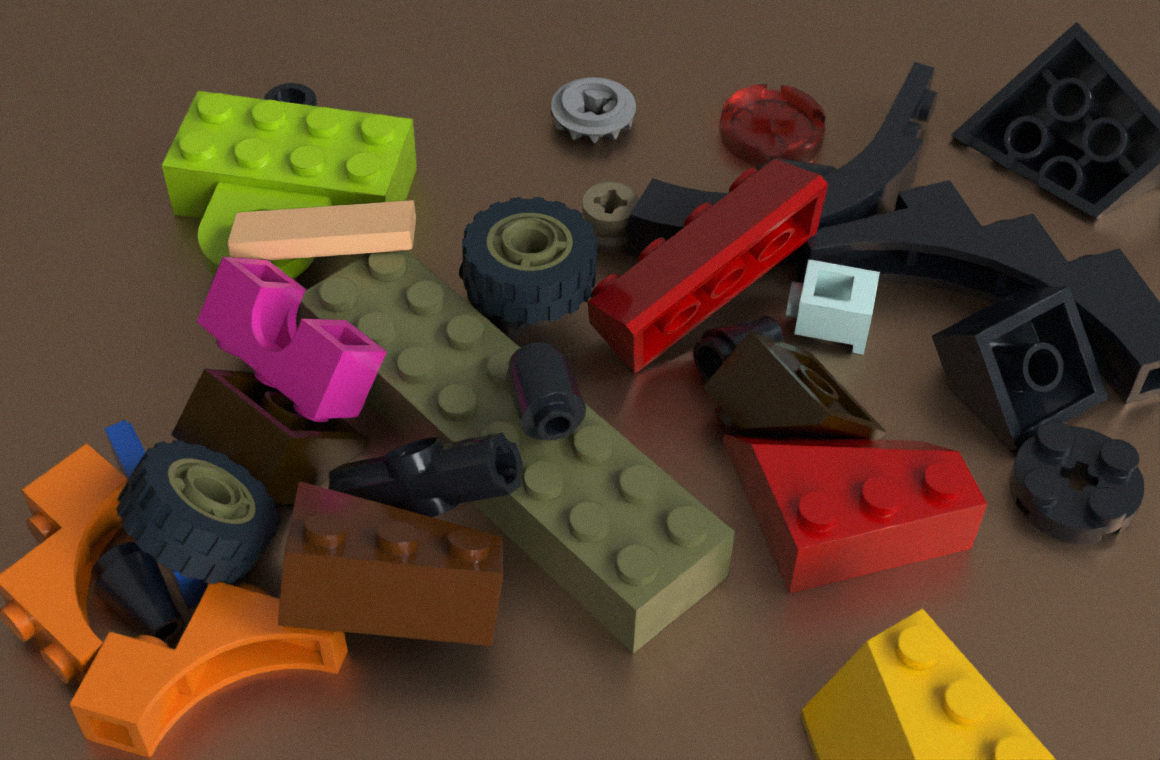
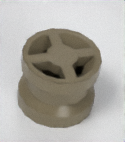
(608, 210)

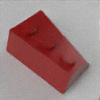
(855, 503)

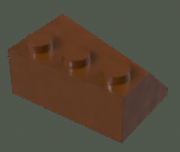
(387, 571)

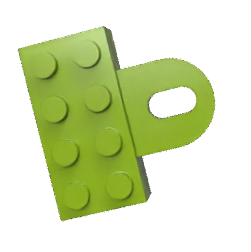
(281, 156)

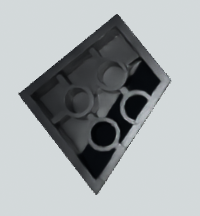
(1073, 127)

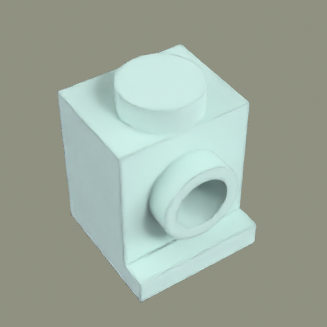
(834, 303)

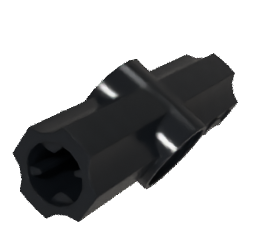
(434, 475)

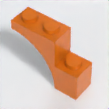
(52, 584)
(145, 685)

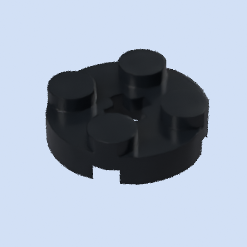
(1102, 462)

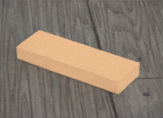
(323, 231)

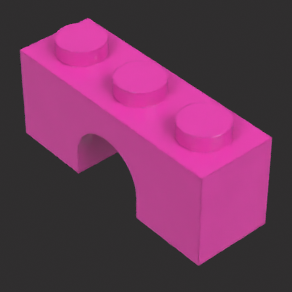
(318, 366)

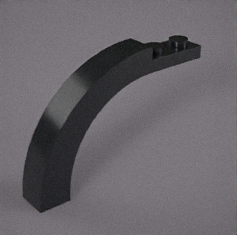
(854, 191)

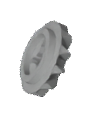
(599, 96)

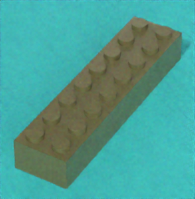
(587, 504)

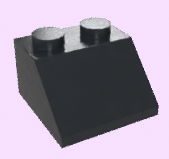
(1022, 363)

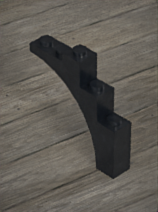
(942, 245)

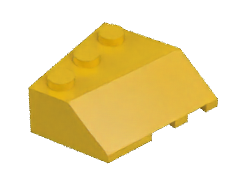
(914, 700)

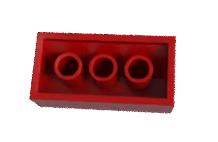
(707, 261)

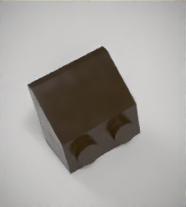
(264, 432)

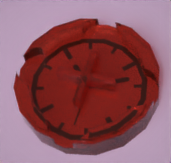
(772, 124)

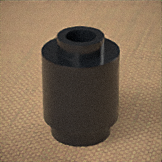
(544, 392)

